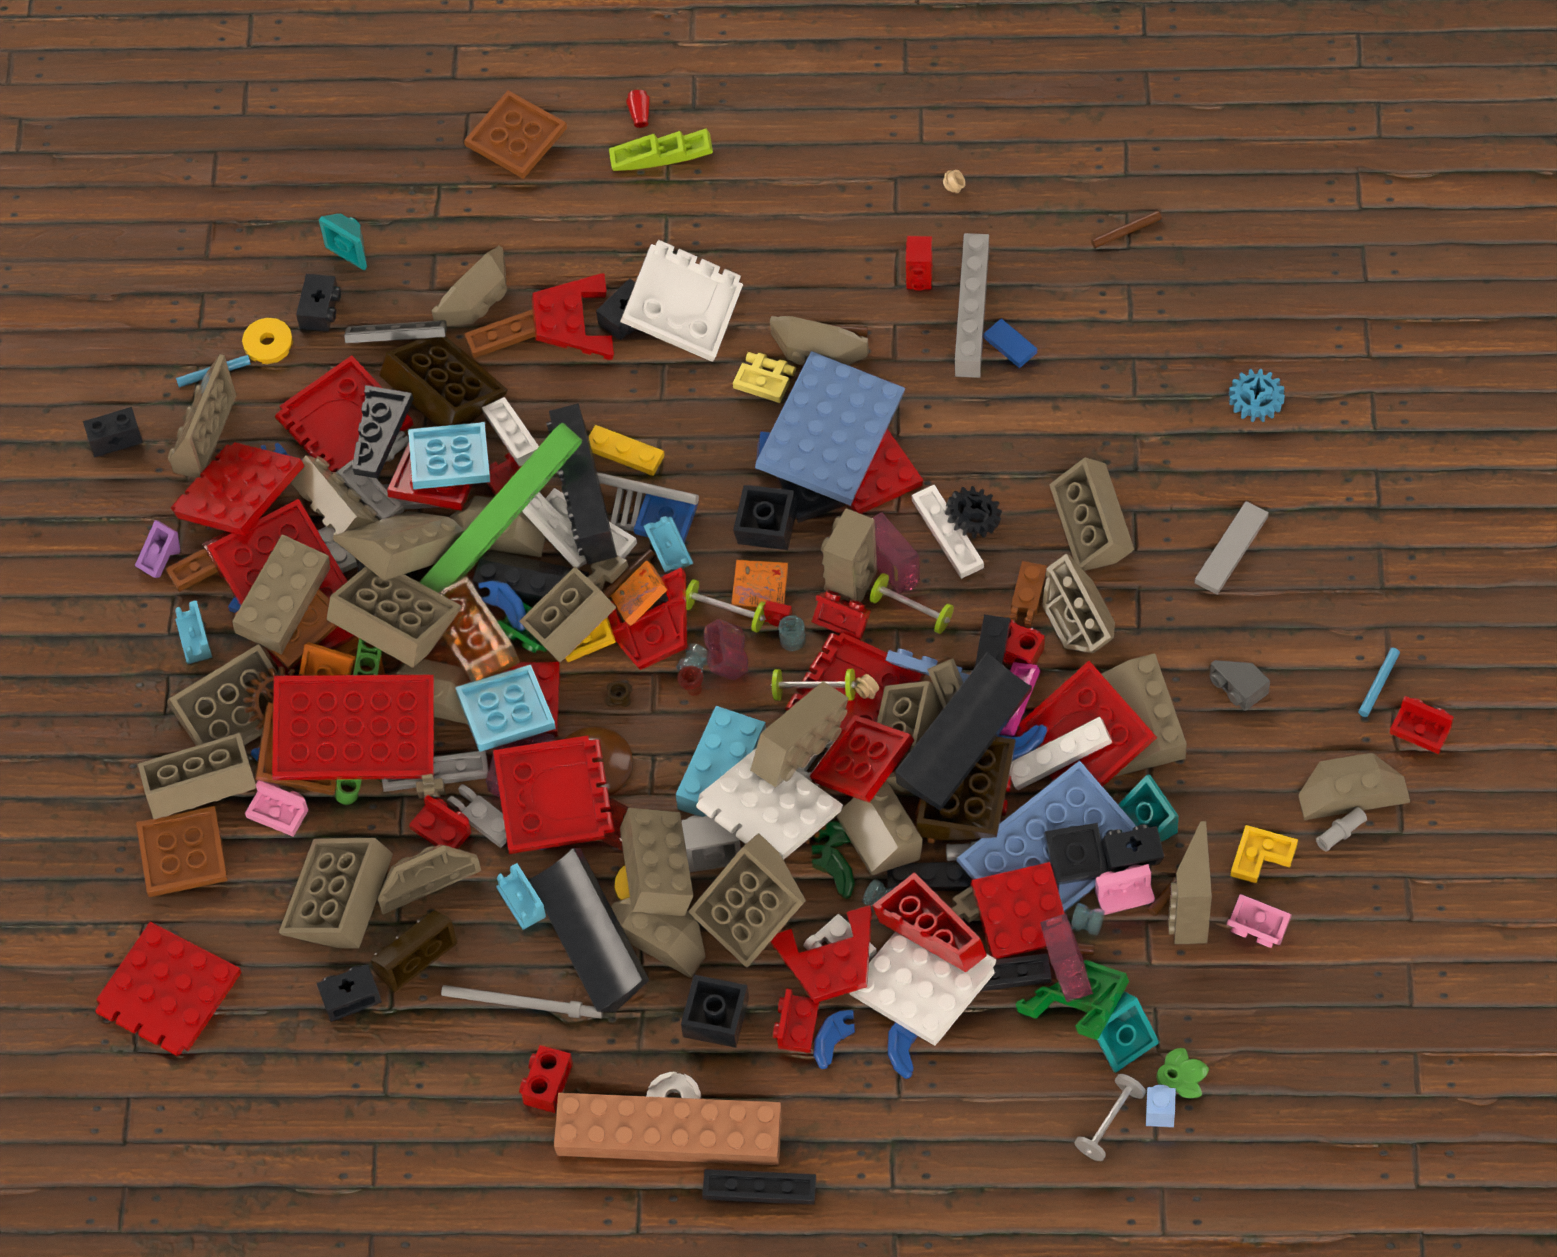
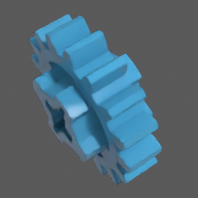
(1244, 390)

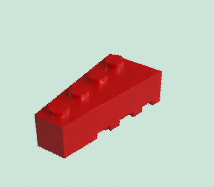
(928, 921)

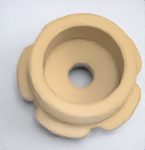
(954, 181)
(866, 686)

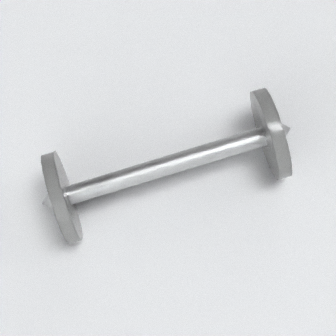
(1129, 1087)

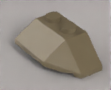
(474, 291)
(801, 336)
(519, 538)
(1076, 607)
(445, 680)
(1350, 783)
(425, 874)
(664, 937)

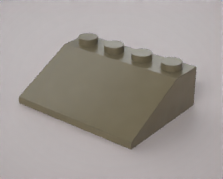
(204, 421)
(401, 542)
(392, 614)
(1145, 691)
(215, 703)
(337, 891)
(1192, 893)
(749, 900)

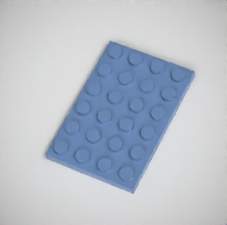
(830, 428)
(1020, 843)

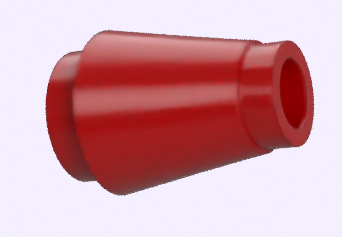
(638, 106)

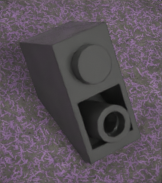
(1240, 681)

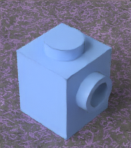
(1160, 1106)

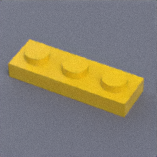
(625, 450)

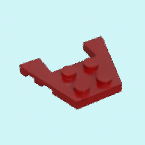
(561, 320)
(659, 630)
(832, 967)

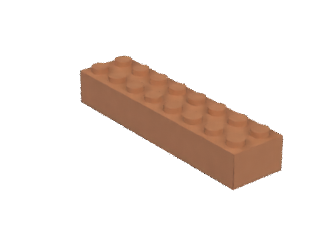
(668, 1129)

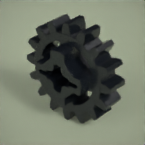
(973, 512)

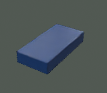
(1010, 343)

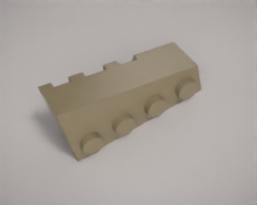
(331, 497)

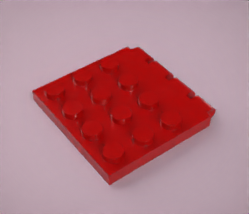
(329, 413)
(237, 488)
(850, 653)
(1081, 700)
(553, 794)
(166, 989)

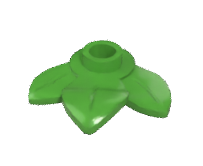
(1185, 1072)

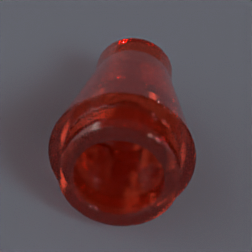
(691, 679)

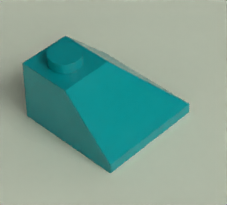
(344, 238)
(1126, 1033)

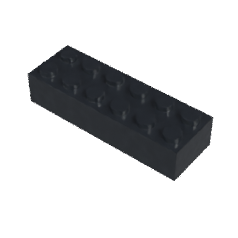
(583, 491)

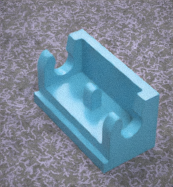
(668, 544)
(193, 634)
(520, 897)

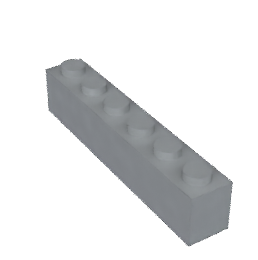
(972, 305)

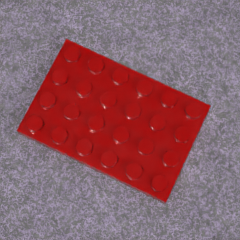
(244, 557)
(353, 727)

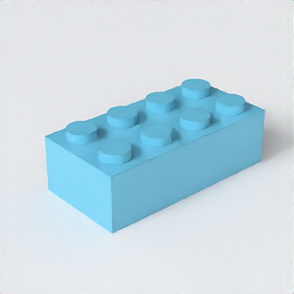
(723, 744)

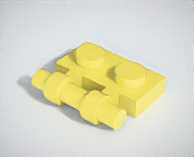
(762, 382)

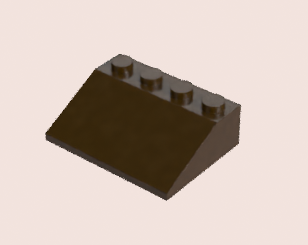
(442, 380)
(977, 803)

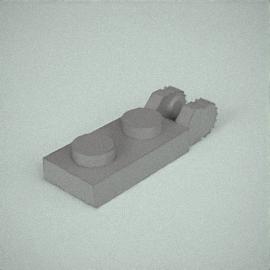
(481, 815)

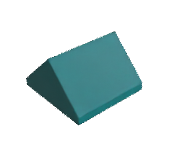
(1150, 807)

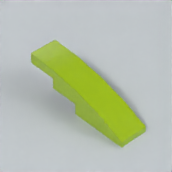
(661, 151)

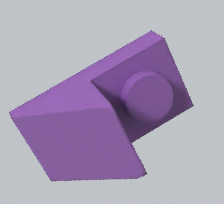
(157, 548)

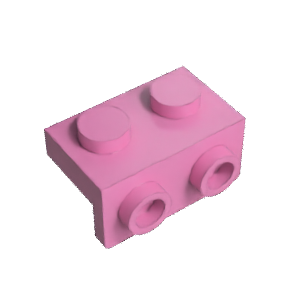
(277, 808)
(1124, 889)
(1259, 920)

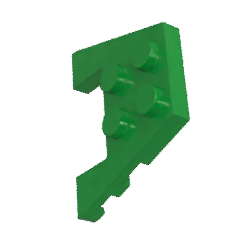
(1107, 990)

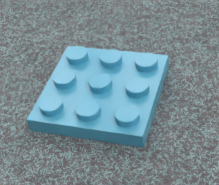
(449, 455)
(505, 708)

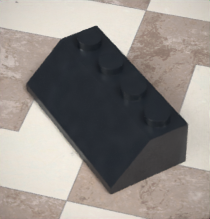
(525, 576)

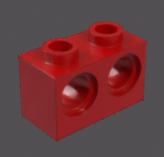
(919, 262)
(1020, 637)
(551, 1079)

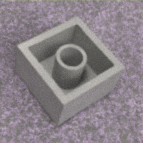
(708, 843)

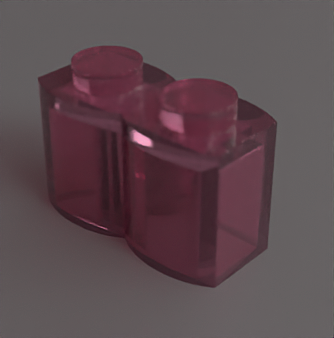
(726, 649)

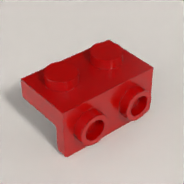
(840, 614)
(1422, 724)

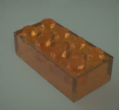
(476, 636)

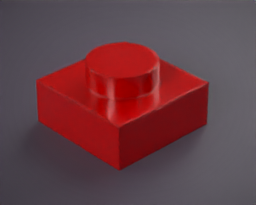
(775, 612)

